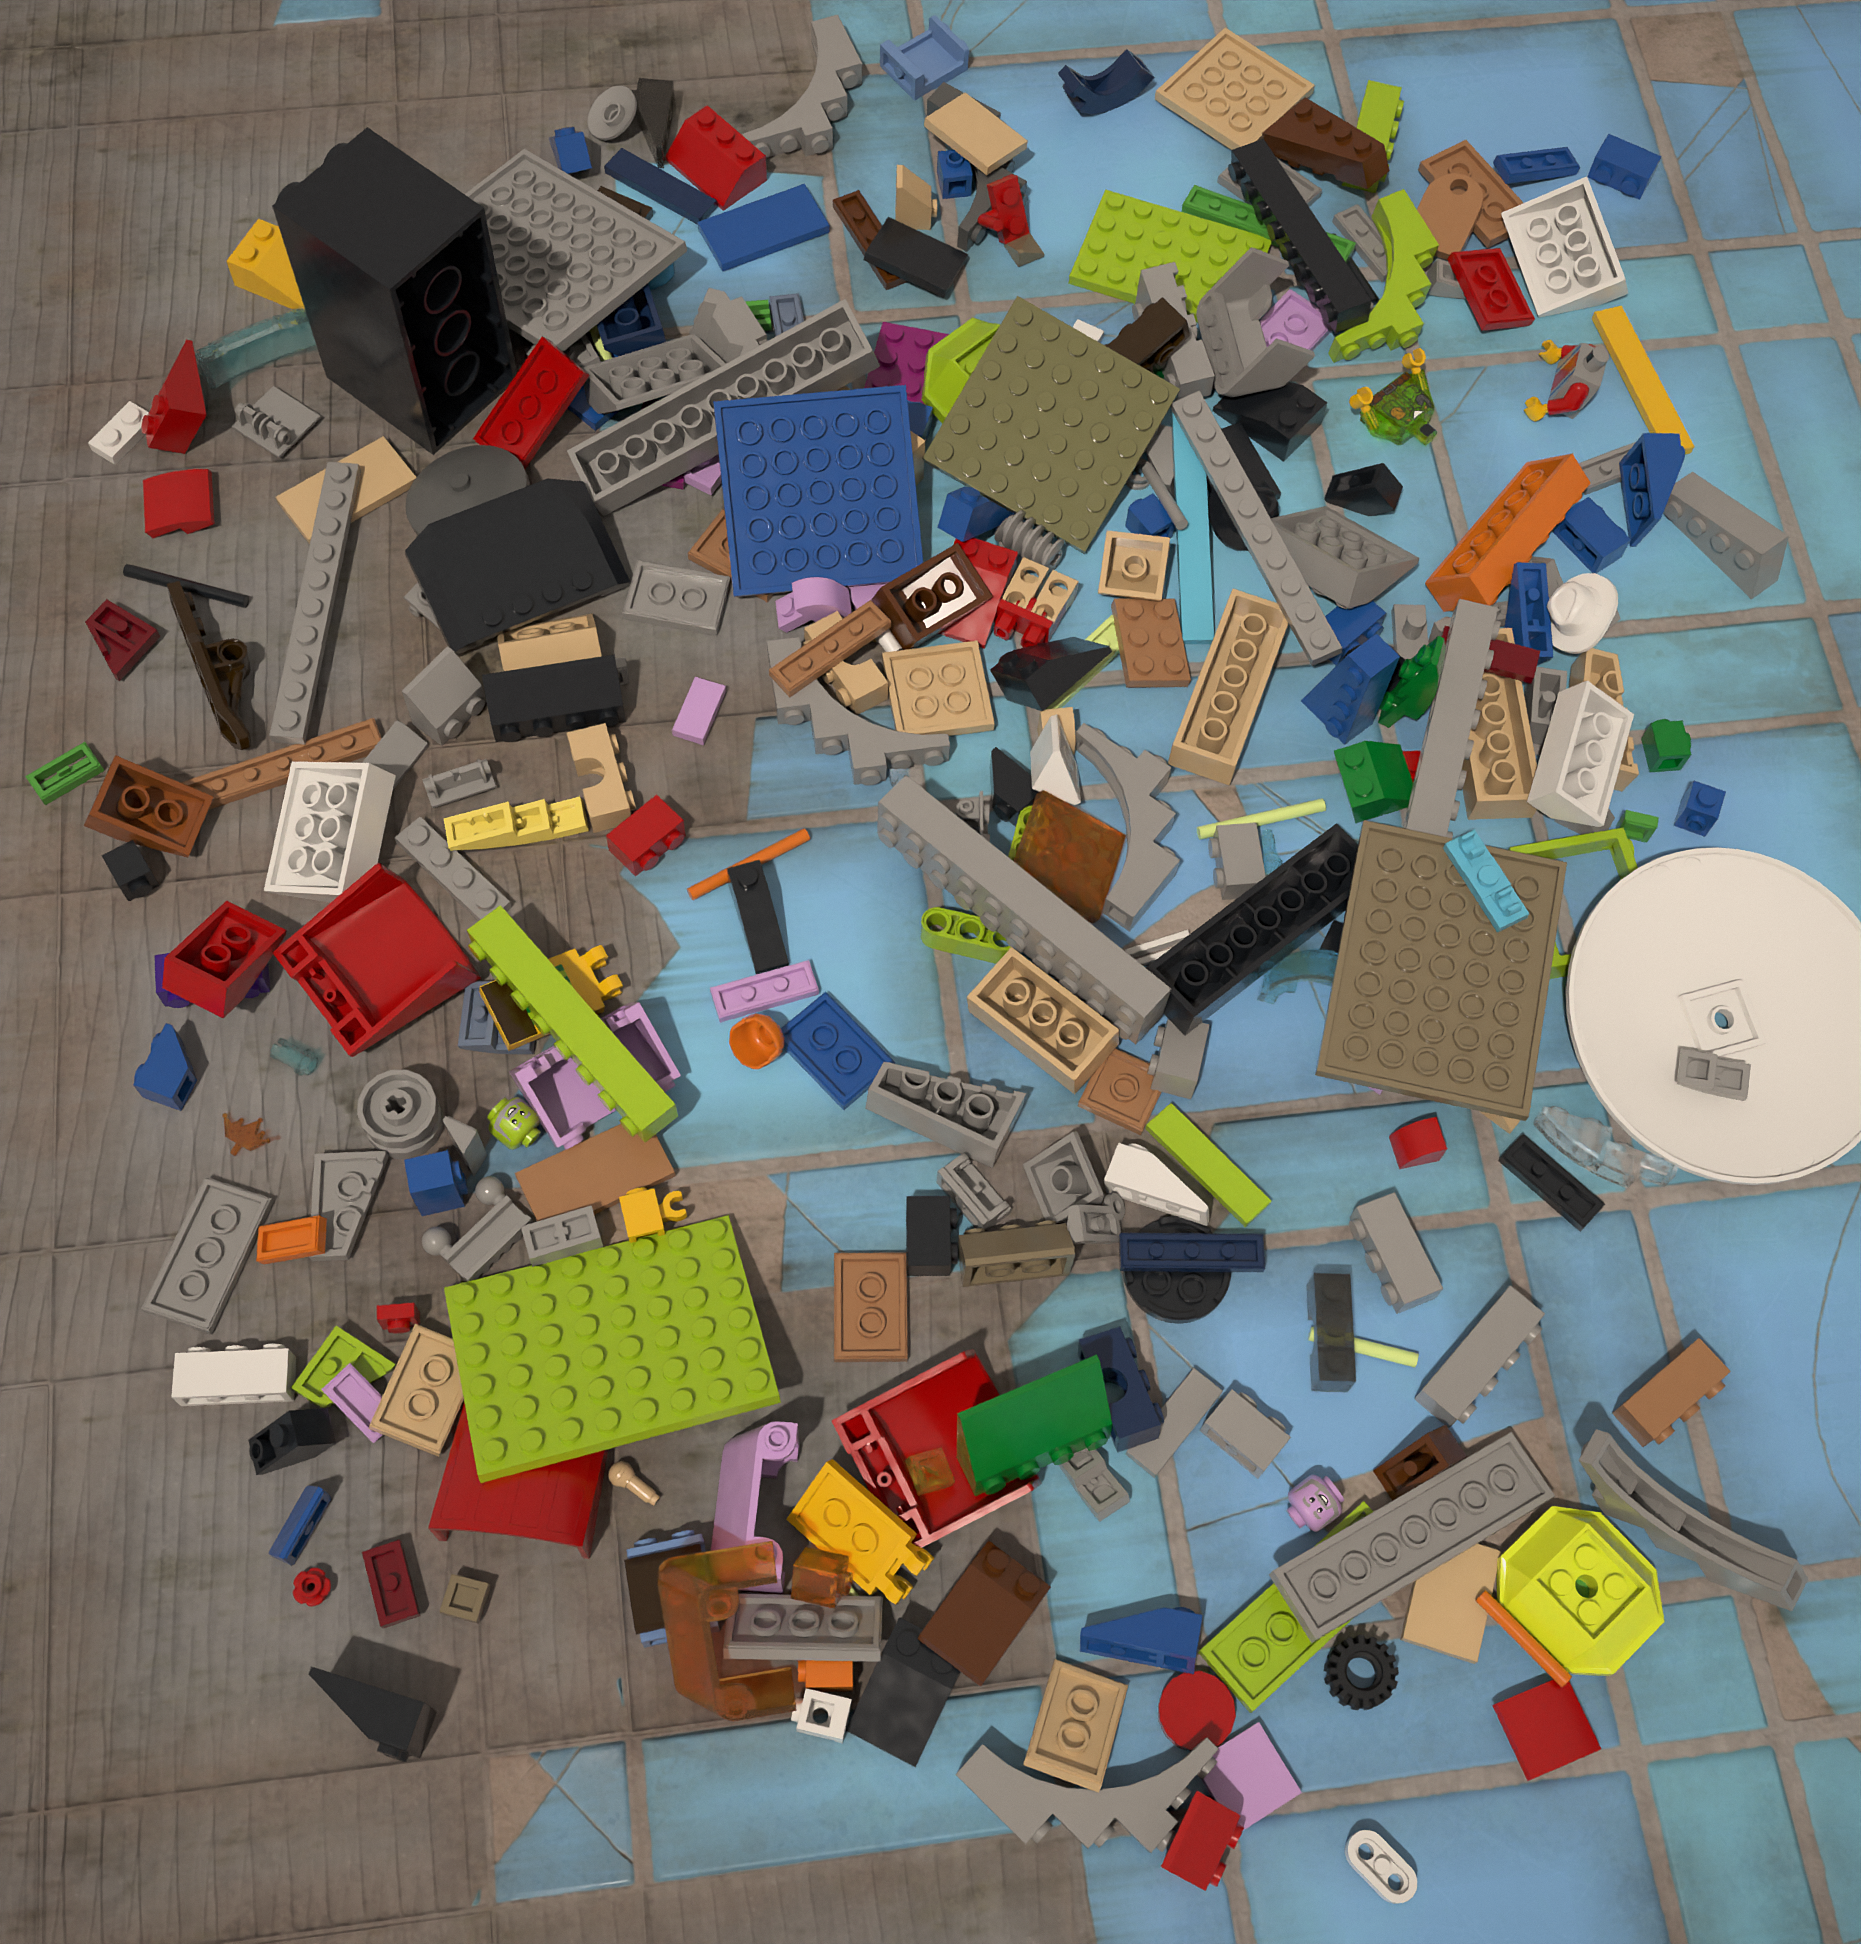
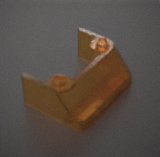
(705, 1590)

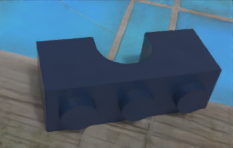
(1134, 1416)

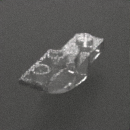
(1589, 1146)

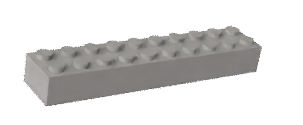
(682, 427)
(1021, 909)

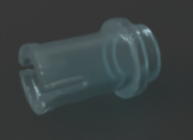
(300, 1060)

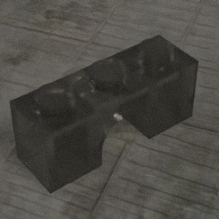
(1333, 1348)

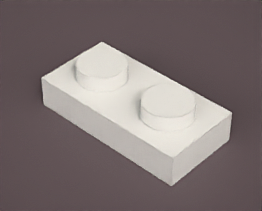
(119, 433)

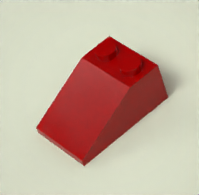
(177, 407)
(996, 569)
(221, 959)

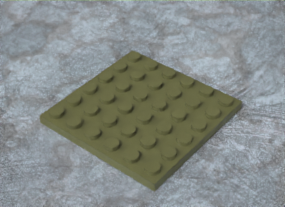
(1051, 424)

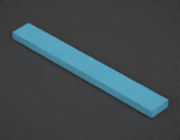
(1192, 542)

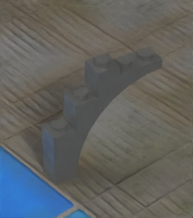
(969, 230)

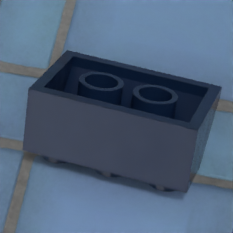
(632, 325)

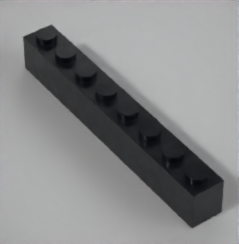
(1299, 236)

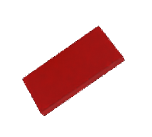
(533, 402)

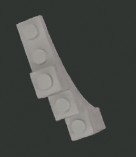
(825, 100)
(836, 729)
(1147, 822)
(1674, 1526)
(1139, 1808)

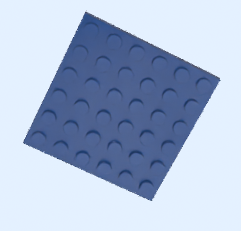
(818, 488)

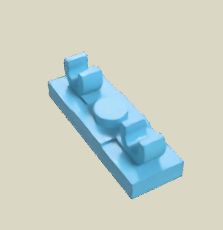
(1486, 880)

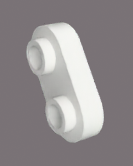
(1381, 1864)

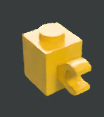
(645, 1216)

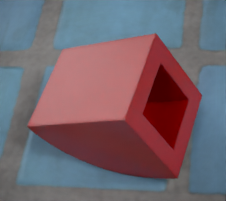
(1418, 1143)

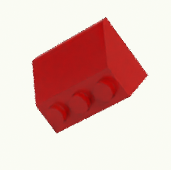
(717, 158)

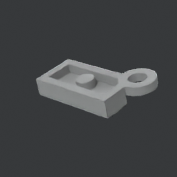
(1096, 1223)

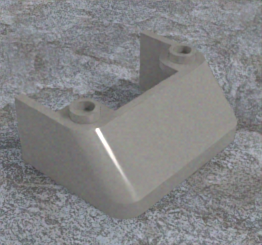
(1233, 332)

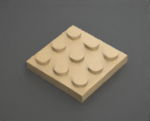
(938, 690)

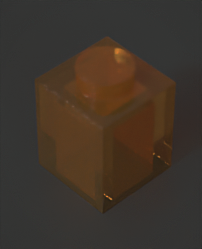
(821, 1577)

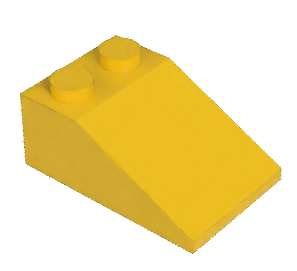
(263, 266)

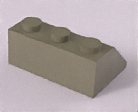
(1015, 1253)

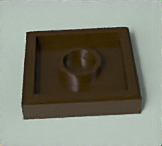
(644, 1589)

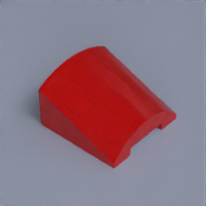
(375, 959)
(915, 1420)
(541, 1504)

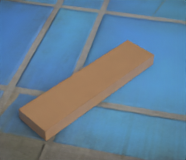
(830, 648)

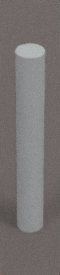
(1164, 496)

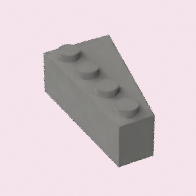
(1189, 364)
(1728, 533)
(946, 1110)

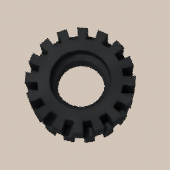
(1383, 1666)

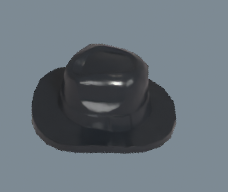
(1221, 521)

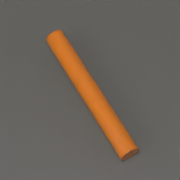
(1523, 1638)

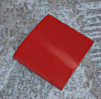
(178, 501)
(1546, 1728)

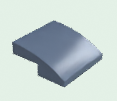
(478, 1028)

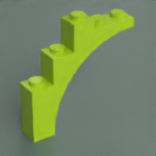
(1408, 250)

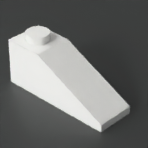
(1148, 1182)

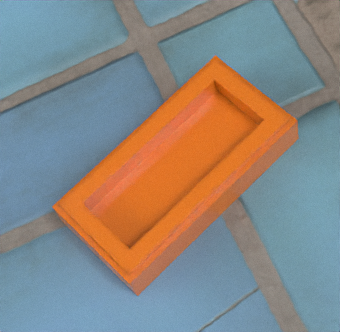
(291, 1240)

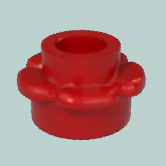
(318, 1594)

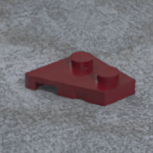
(120, 637)

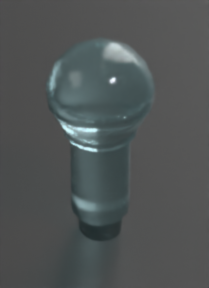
(1270, 857)

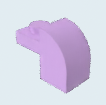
(812, 600)

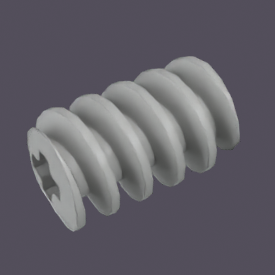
(1029, 541)

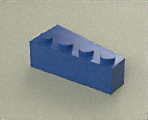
(1353, 690)

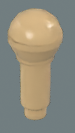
(622, 1475)

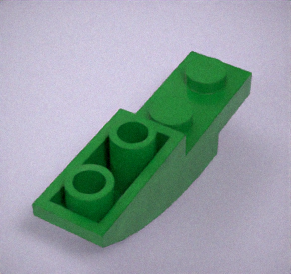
(1417, 684)

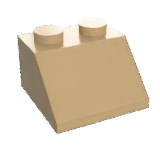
(1134, 565)

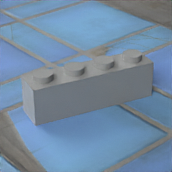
(1479, 1358)

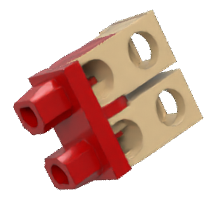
(1034, 604)

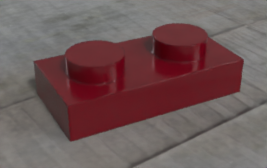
(391, 1584)

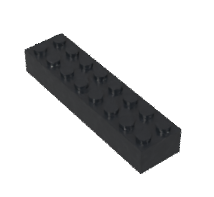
(1257, 930)

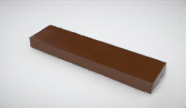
(863, 228)

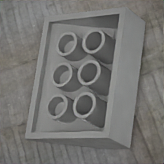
(648, 373)
(1342, 556)

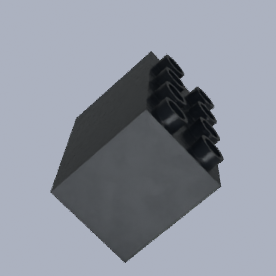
(398, 288)

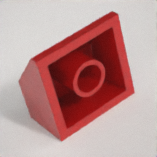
(1202, 1841)

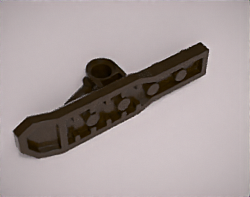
(218, 674)

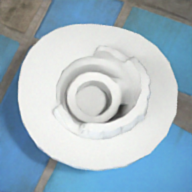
(1582, 612)

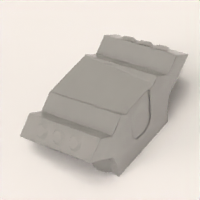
(727, 325)

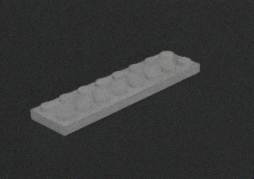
(1410, 1536)

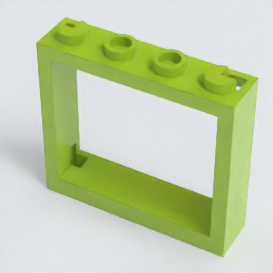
(1614, 840)

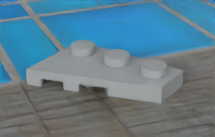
(343, 1194)

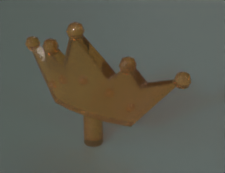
(244, 1136)

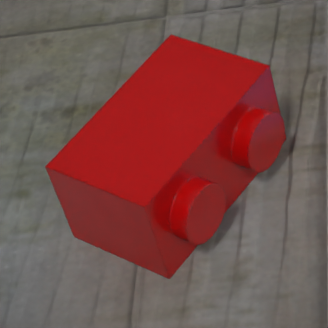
(646, 836)

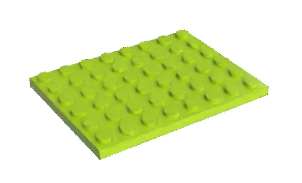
(608, 1348)

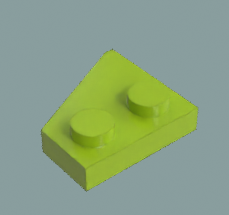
(332, 1357)

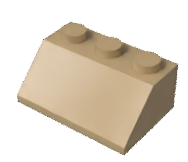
(549, 643)

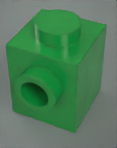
(1666, 745)

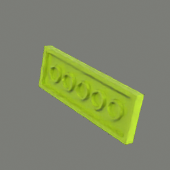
(1266, 1641)

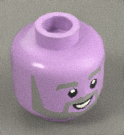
(1315, 1503)

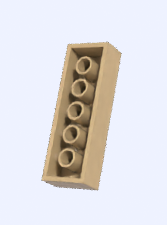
(1229, 688)
(1502, 751)

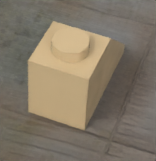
(913, 200)

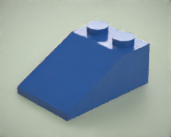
(1648, 480)

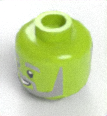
(514, 1123)

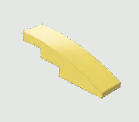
(518, 825)

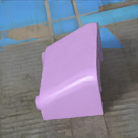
(561, 1096)
(743, 1463)

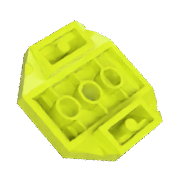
(1540, 1592)

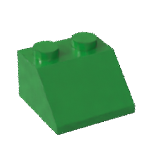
(1374, 778)

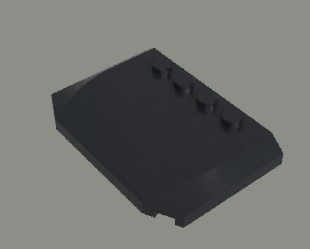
(514, 561)

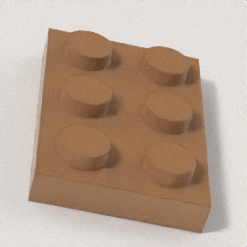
(1150, 643)

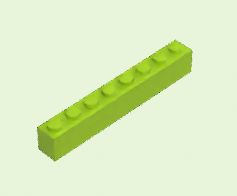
(572, 1024)

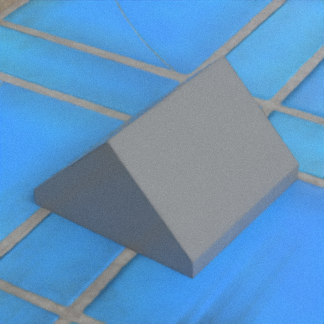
(1063, 1178)

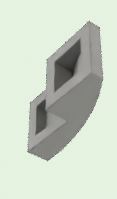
(1712, 1075)
(1095, 1483)

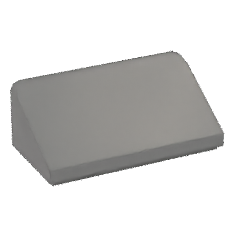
(397, 751)
(467, 1143)

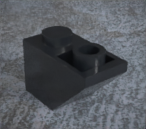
(291, 1440)

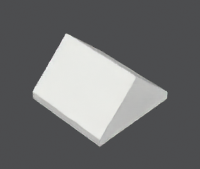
(1054, 764)

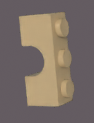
(856, 685)
(595, 753)

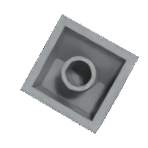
(443, 697)

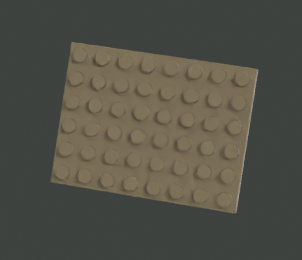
(1426, 984)

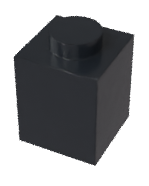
(130, 871)

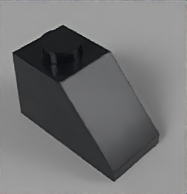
(1365, 490)
(1009, 787)

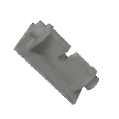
(459, 783)

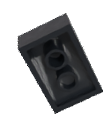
(1275, 417)
(1047, 670)
(903, 1696)
(385, 1717)

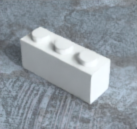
(234, 1375)

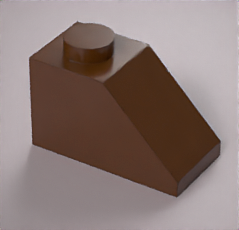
(1419, 1462)

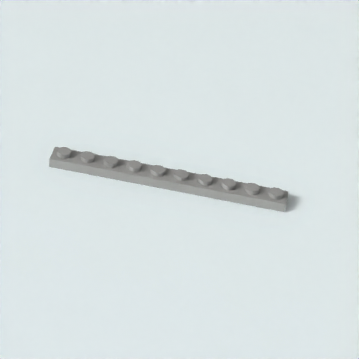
(1256, 529)
(315, 604)

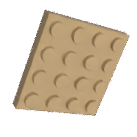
(1233, 90)

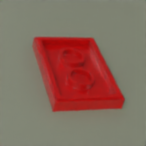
(1490, 289)

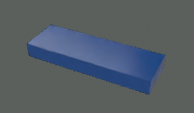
(1536, 165)

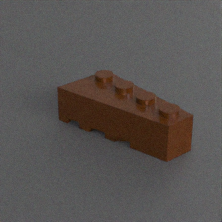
(1327, 144)

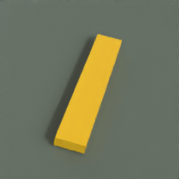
(1639, 374)

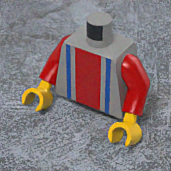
(1575, 379)

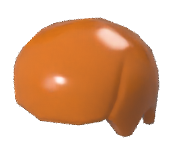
(756, 1041)

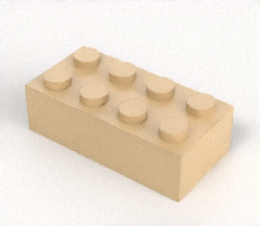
(1043, 1020)

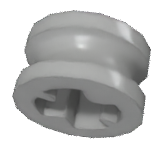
(1137, 482)

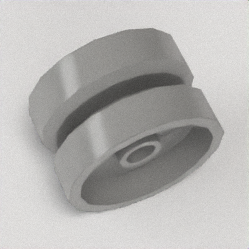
(400, 1114)

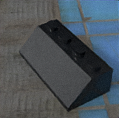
(554, 698)

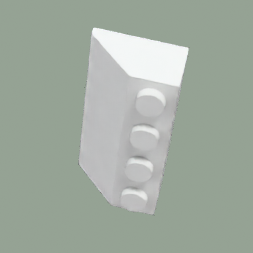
(1581, 756)

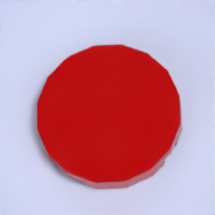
(1196, 1709)

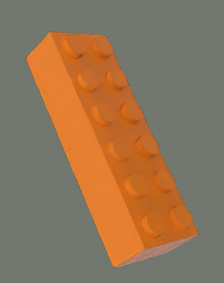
(1508, 532)

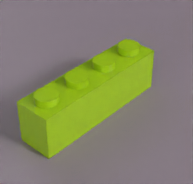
(1377, 117)

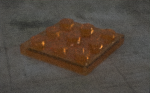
(1070, 854)

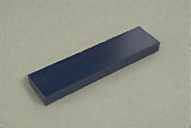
(660, 186)
(1191, 1252)

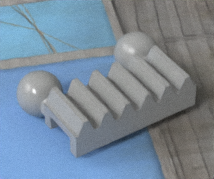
(486, 1239)

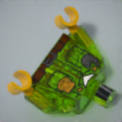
(1401, 407)

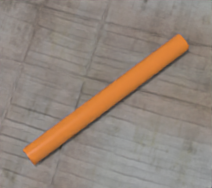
(765, 855)

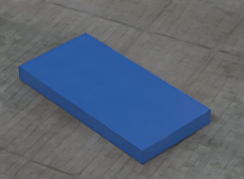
(763, 227)

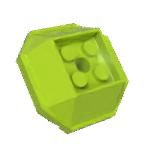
(952, 363)

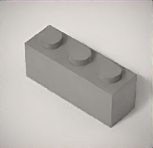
(1394, 1253)

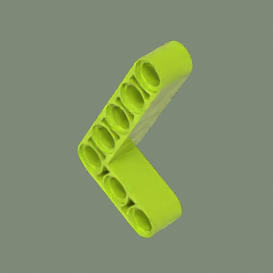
(957, 923)

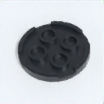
(1176, 1295)

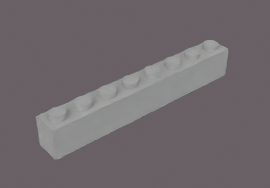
(1452, 718)

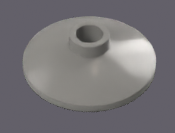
(612, 113)

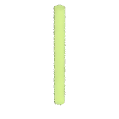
(1267, 817)

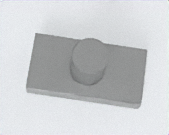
(1409, 629)

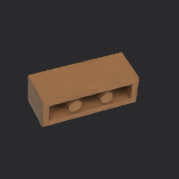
(1672, 1394)

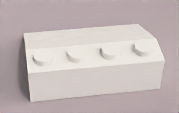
(1565, 250)
(328, 828)

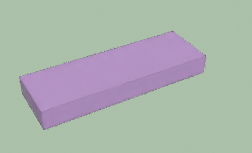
(764, 991)

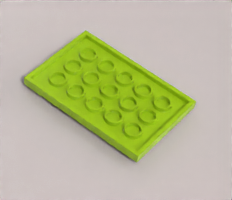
(1142, 235)

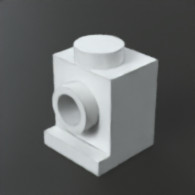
(836, 1707)

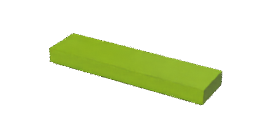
(1208, 1165)

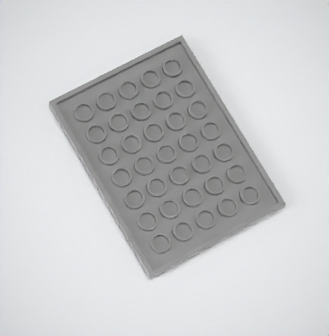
(565, 249)

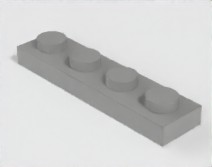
(450, 870)

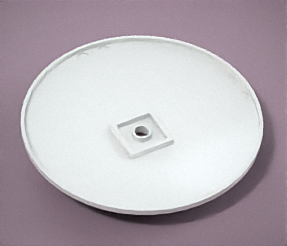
(1739, 941)

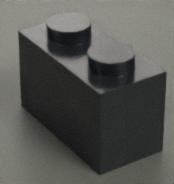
(929, 1236)

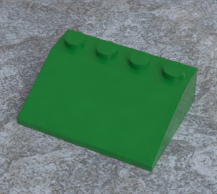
(1034, 1427)

